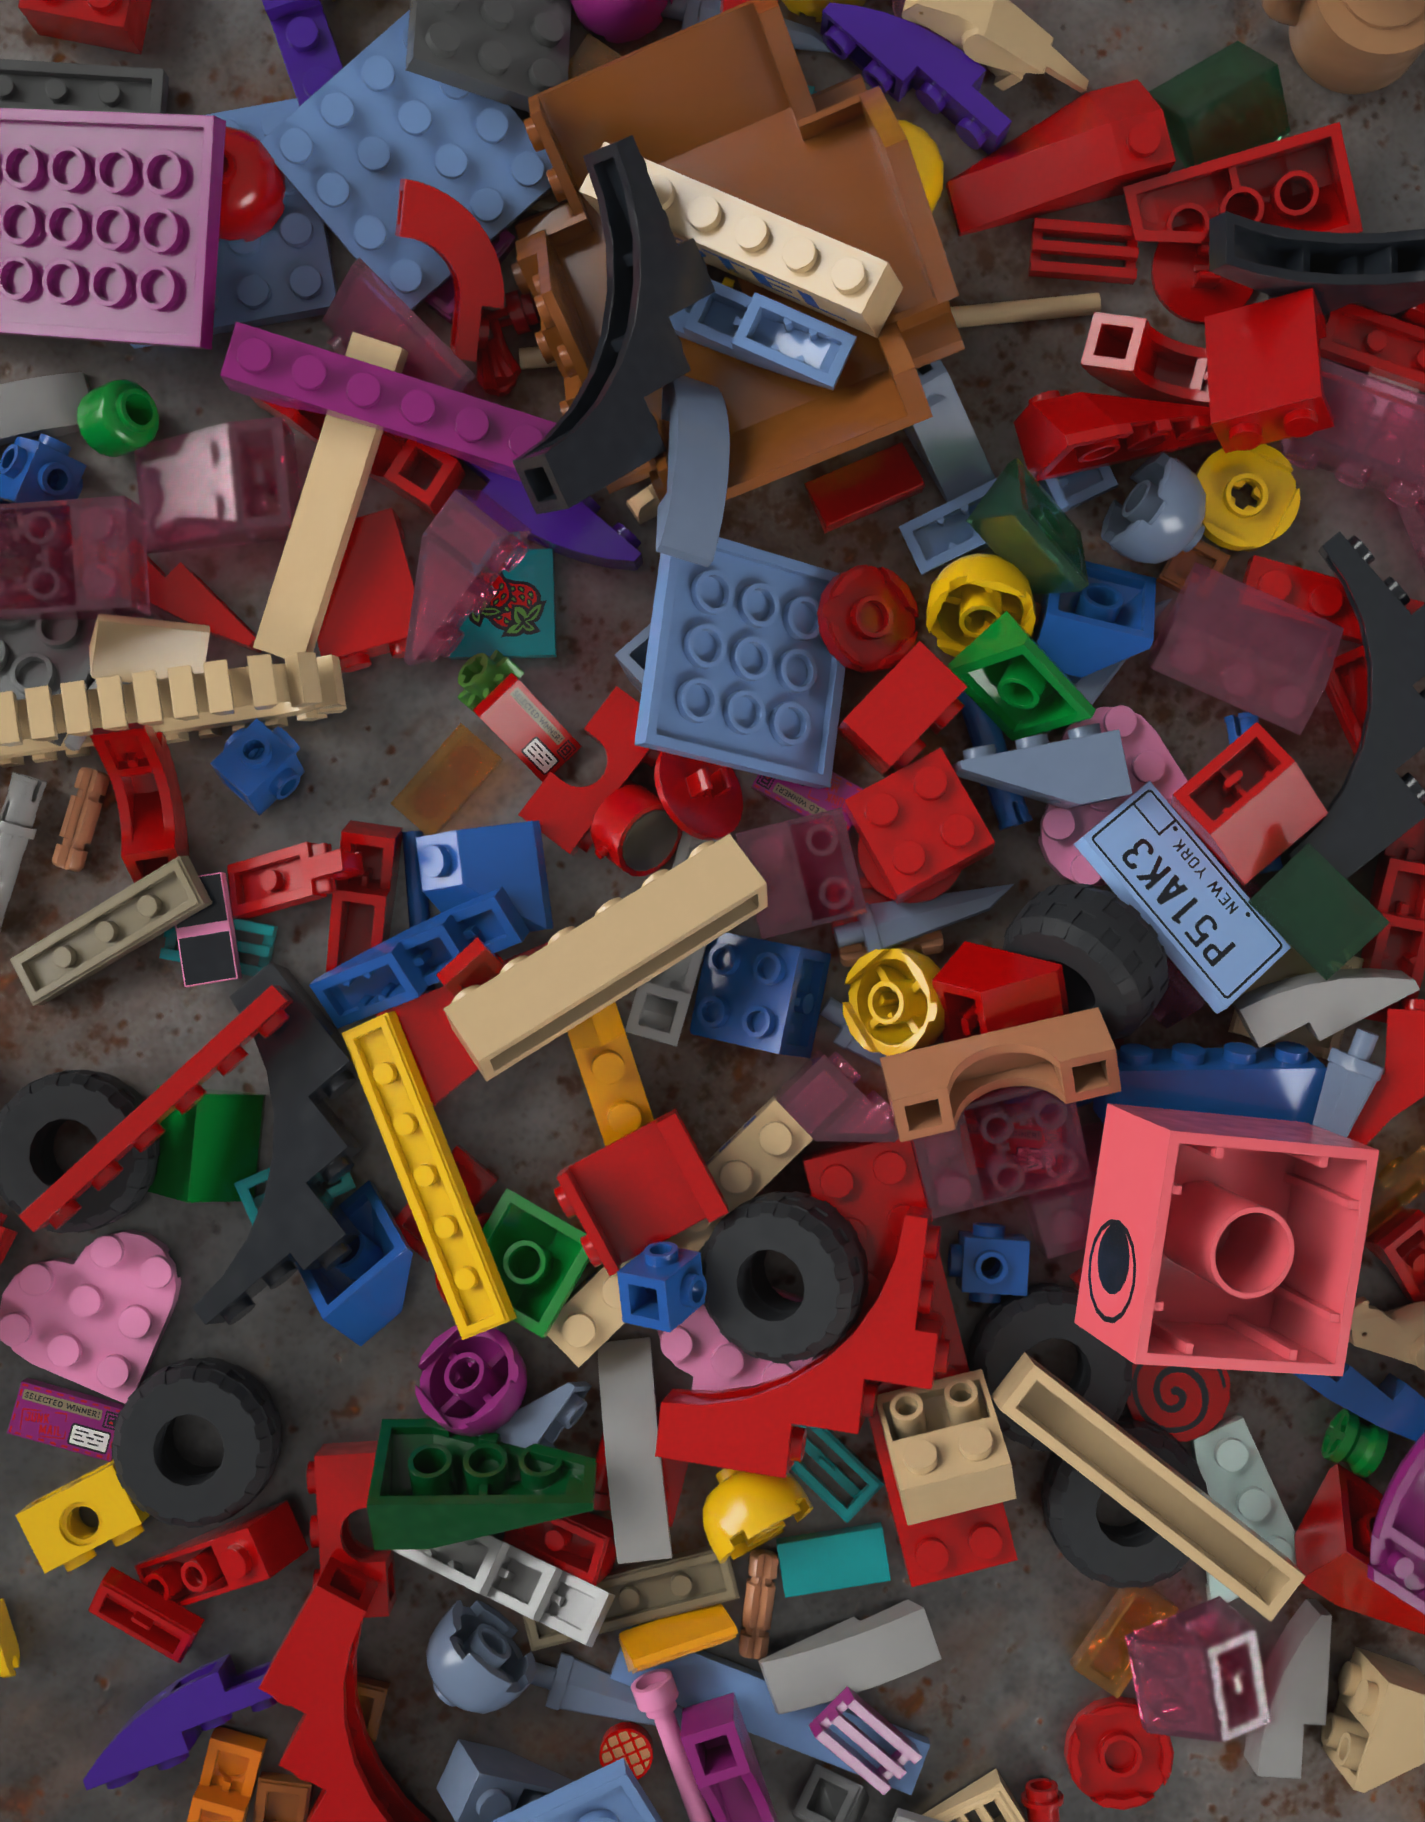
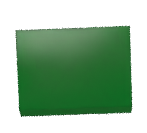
(1018, 682)
(210, 1148)
(536, 1259)

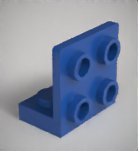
(760, 994)

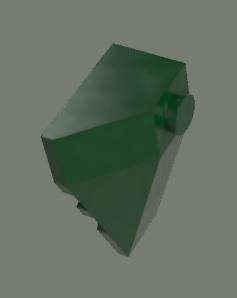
(455, 1488)

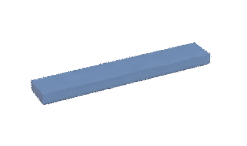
(708, 1676)

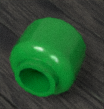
(118, 418)

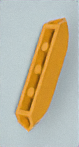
(610, 1074)

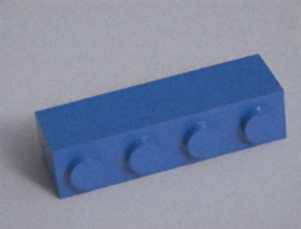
(1229, 1080)

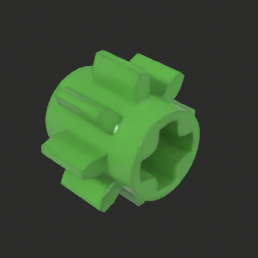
(482, 675)

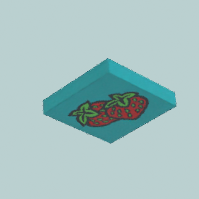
(519, 617)

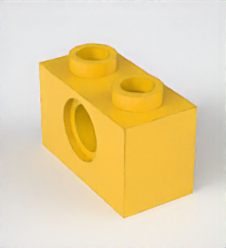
(57, 1530)

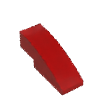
(365, 902)

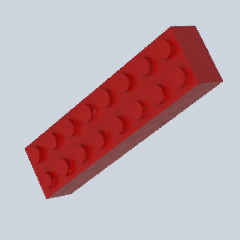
(873, 1191)

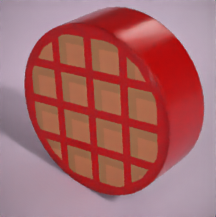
(628, 1742)

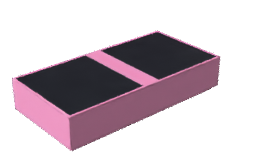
(209, 938)

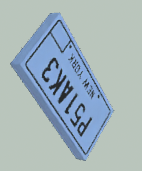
(1185, 895)

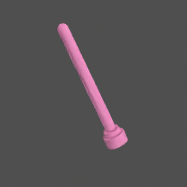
(656, 1696)

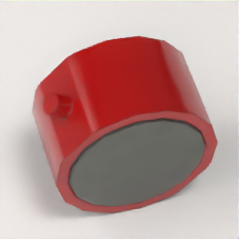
(634, 831)

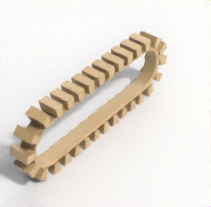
(171, 705)

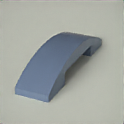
(697, 471)

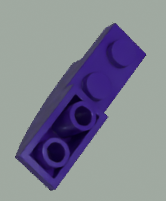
(304, 44)
(907, 56)
(569, 532)
(171, 1720)

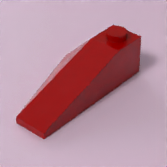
(1066, 160)
(1284, 183)
(1101, 430)
(1335, 1550)

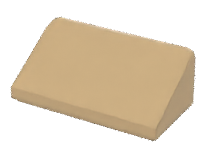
(140, 644)

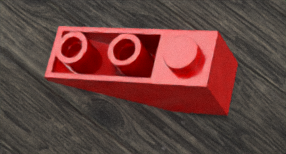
(226, 1557)

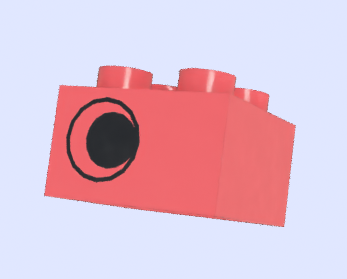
(1225, 1241)

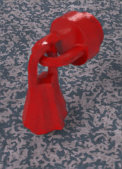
(496, 366)

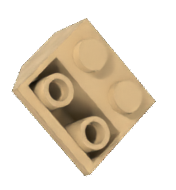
(946, 1447)
(1376, 1721)

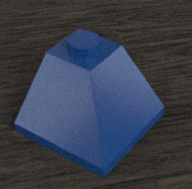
(1099, 623)
(481, 859)
(372, 1281)

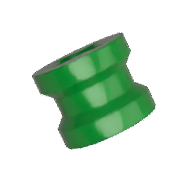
(1354, 1443)

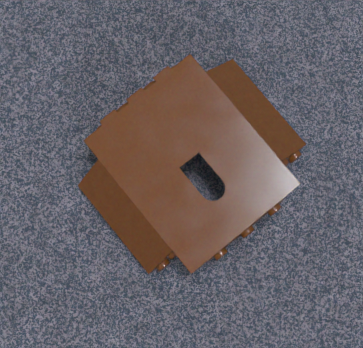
(738, 116)

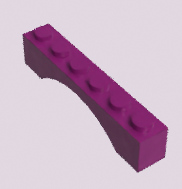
(356, 391)
(725, 1761)

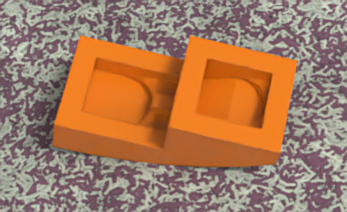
(227, 1777)

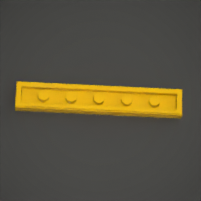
(429, 1175)

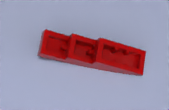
(193, 602)
(1400, 898)

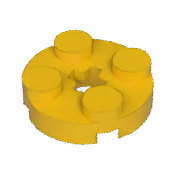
(1273, 489)

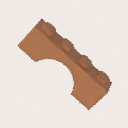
(1058, 1054)

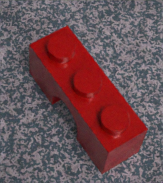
(569, 810)
(342, 1485)

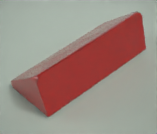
(864, 487)

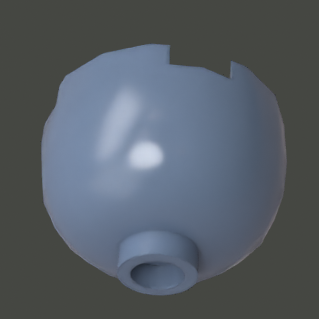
(1159, 514)
(477, 1660)

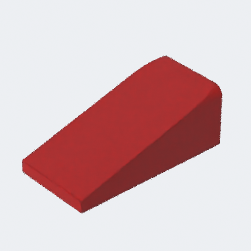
(574, 1544)

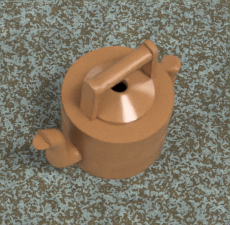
(1352, 42)

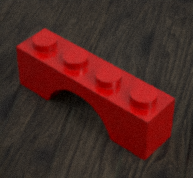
(402, 465)

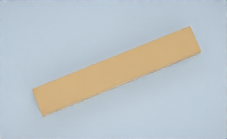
(323, 520)

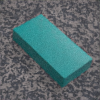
(833, 1559)

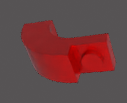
(466, 249)
(1143, 362)
(145, 796)

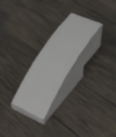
(1319, 1003)
(850, 1655)
(1295, 1693)

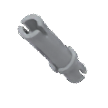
(16, 829)

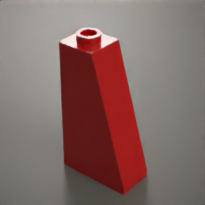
(434, 1044)

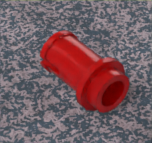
(1042, 1800)

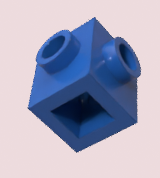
(39, 471)
(259, 765)
(1007, 1270)
(661, 1286)

